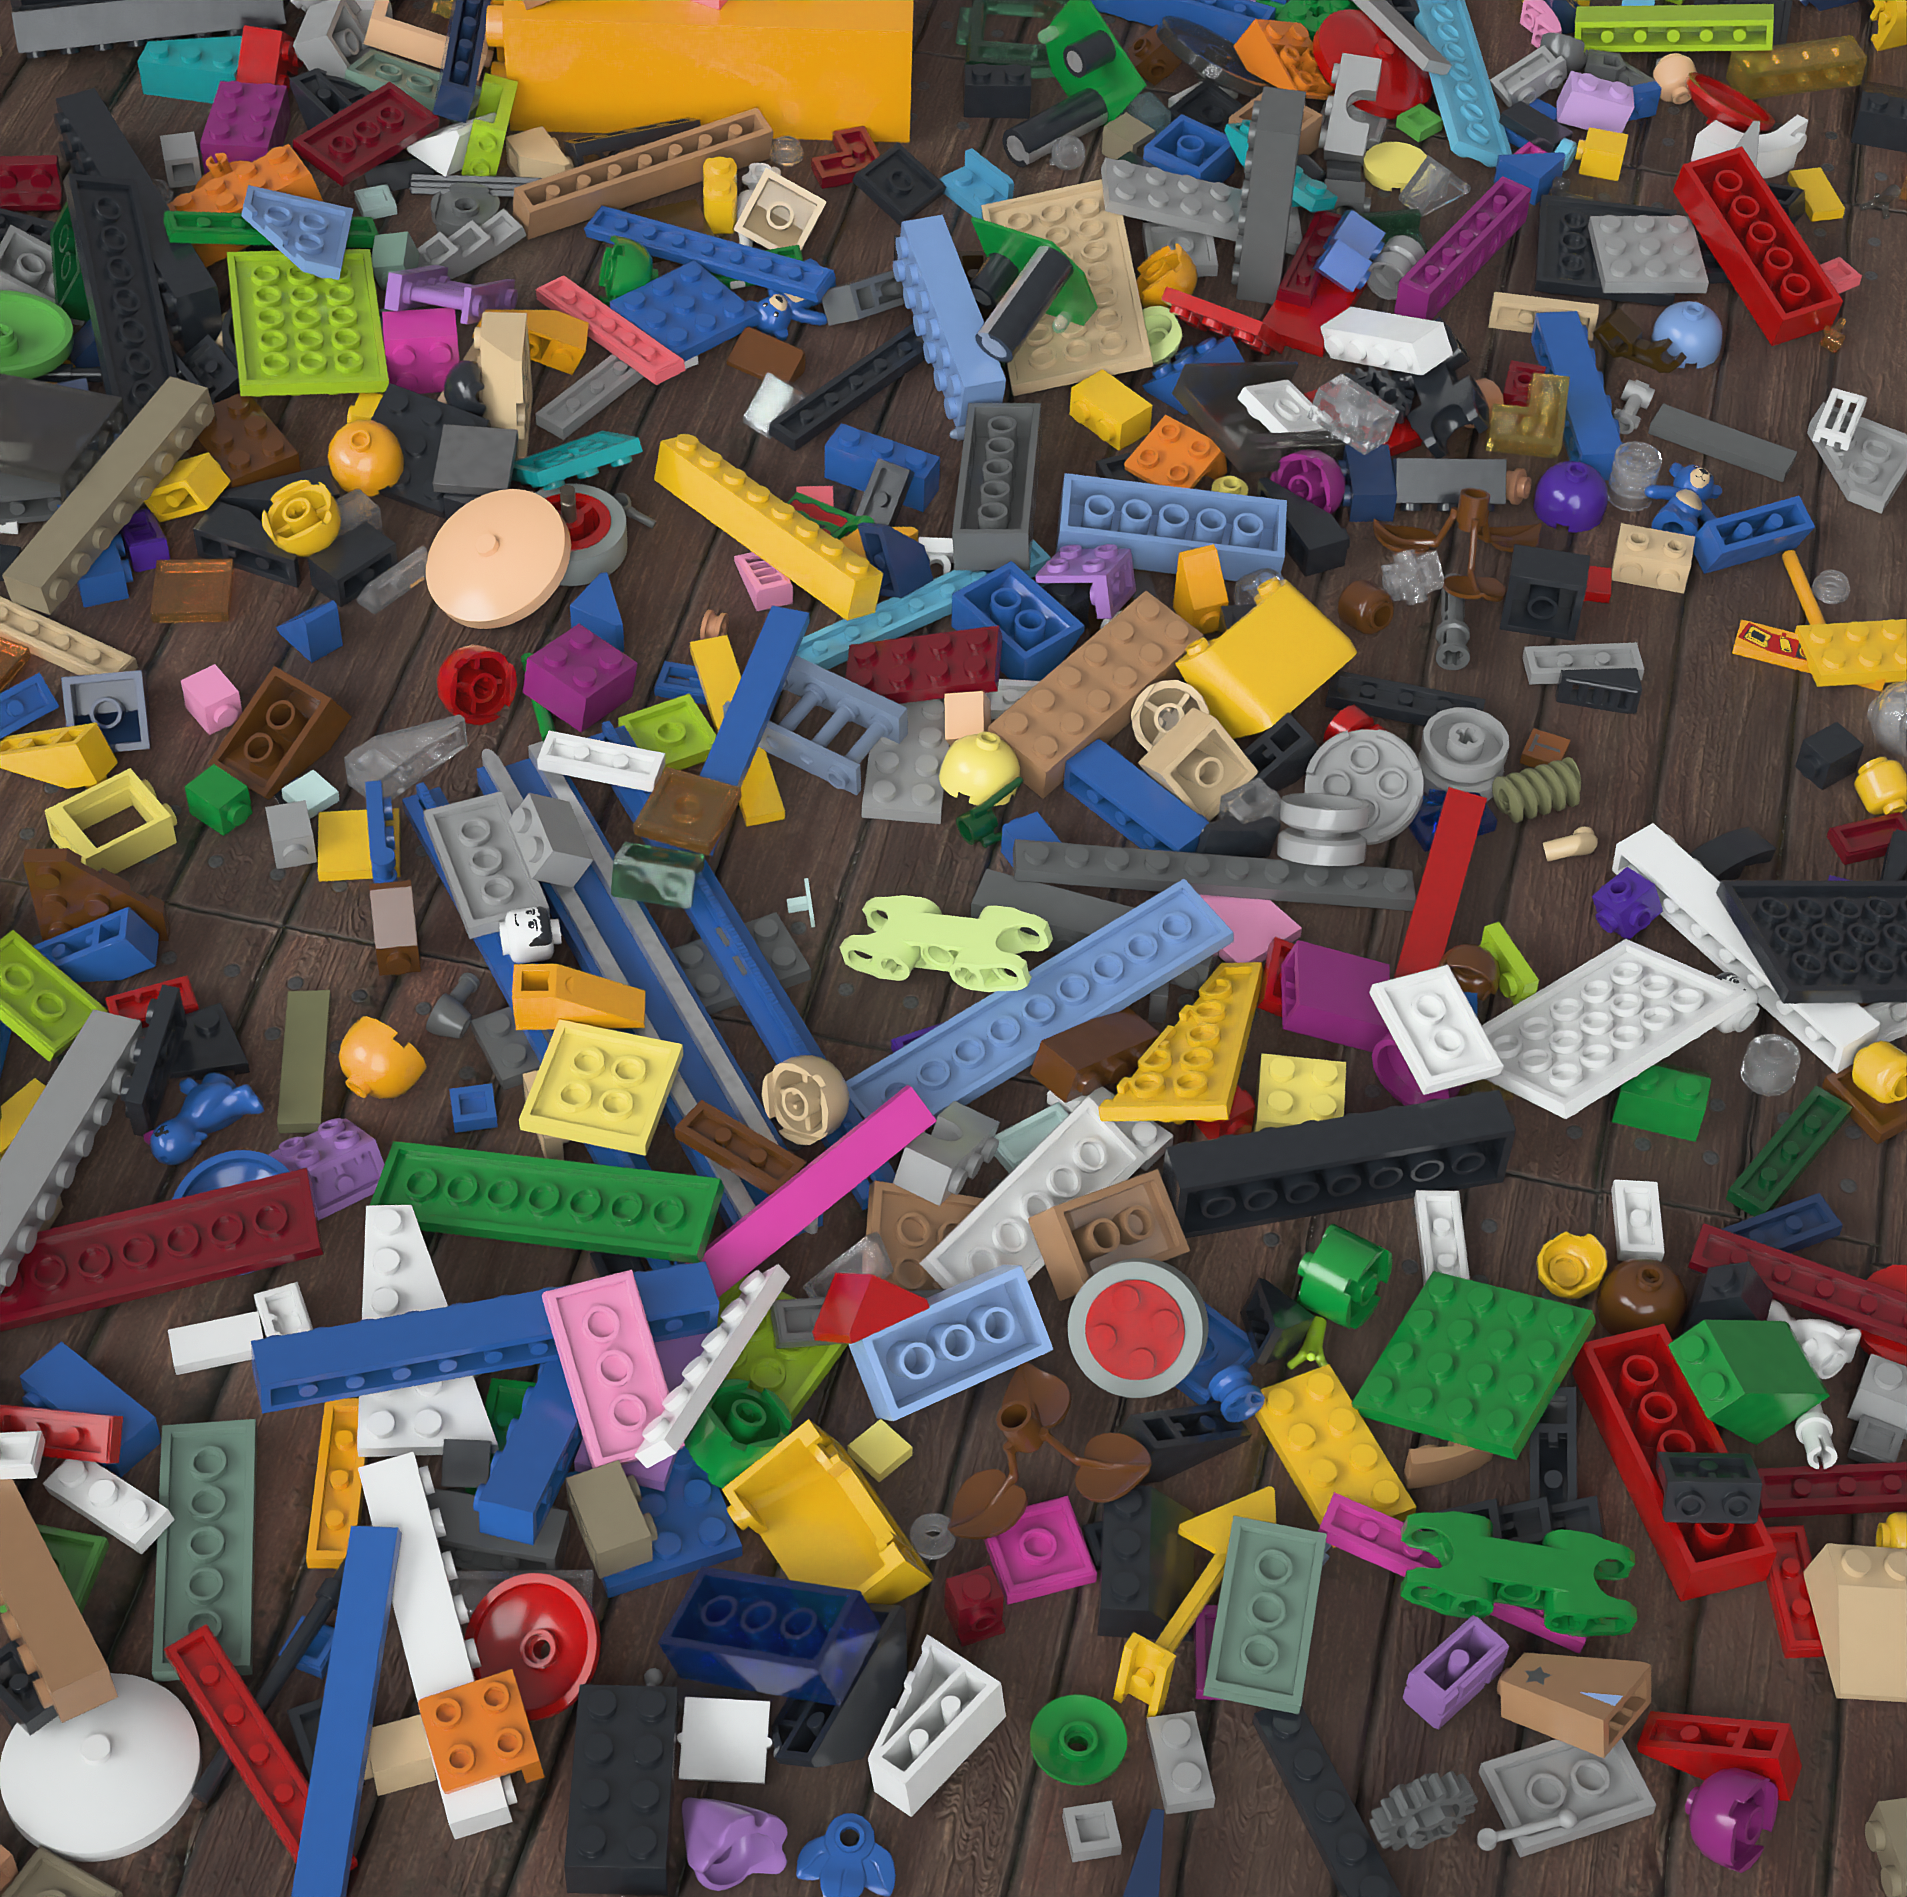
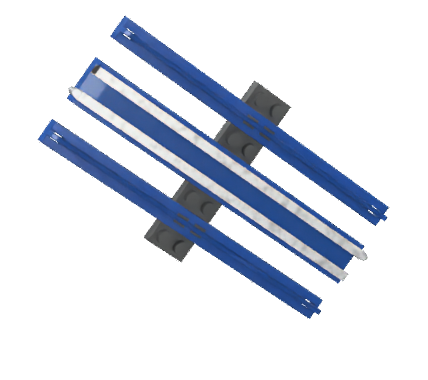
(682, 985)

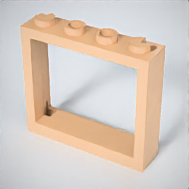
(410, 40)

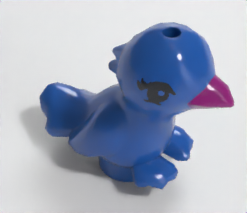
(204, 1111)

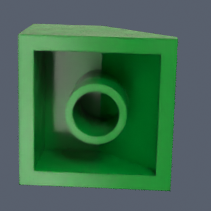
(1664, 1101)

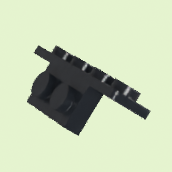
(208, 367)

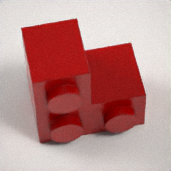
(267, 57)

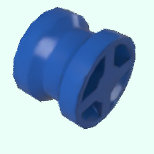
(1236, 1393)

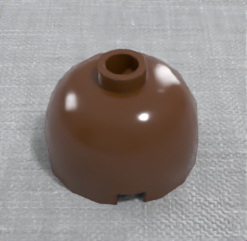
(1640, 1296)

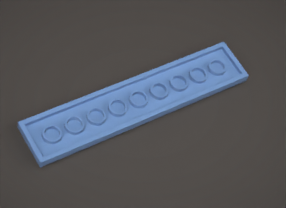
(1079, 984)

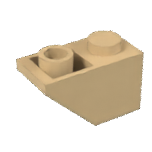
(535, 154)

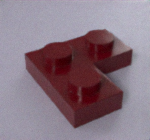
(854, 153)

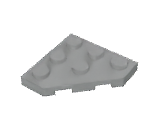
(1872, 464)

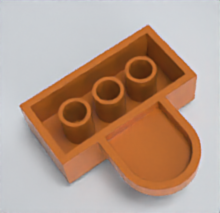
(226, 186)

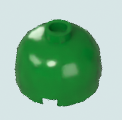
(625, 268)

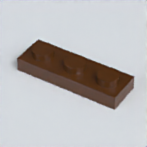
(737, 1148)

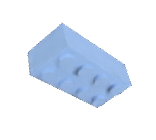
(954, 1344)

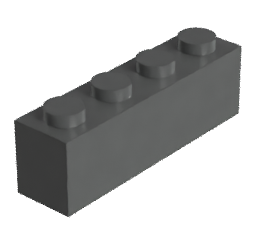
(492, 1553)

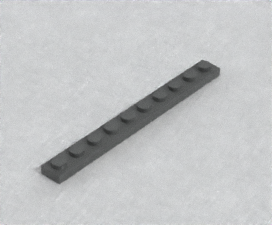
(1213, 874)

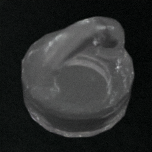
(1067, 153)

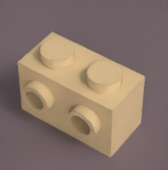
(1652, 558)

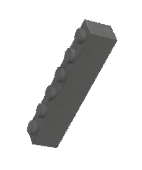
(1069, 916)

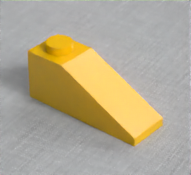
(60, 756)

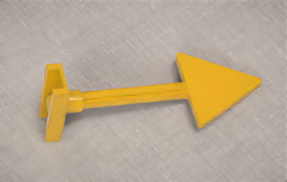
(1147, 1665)

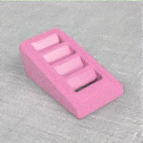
(764, 582)

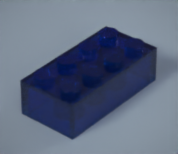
(770, 1635)

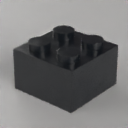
(1544, 592)

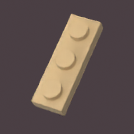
(1519, 311)

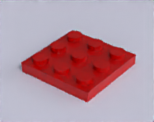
(1224, 322)

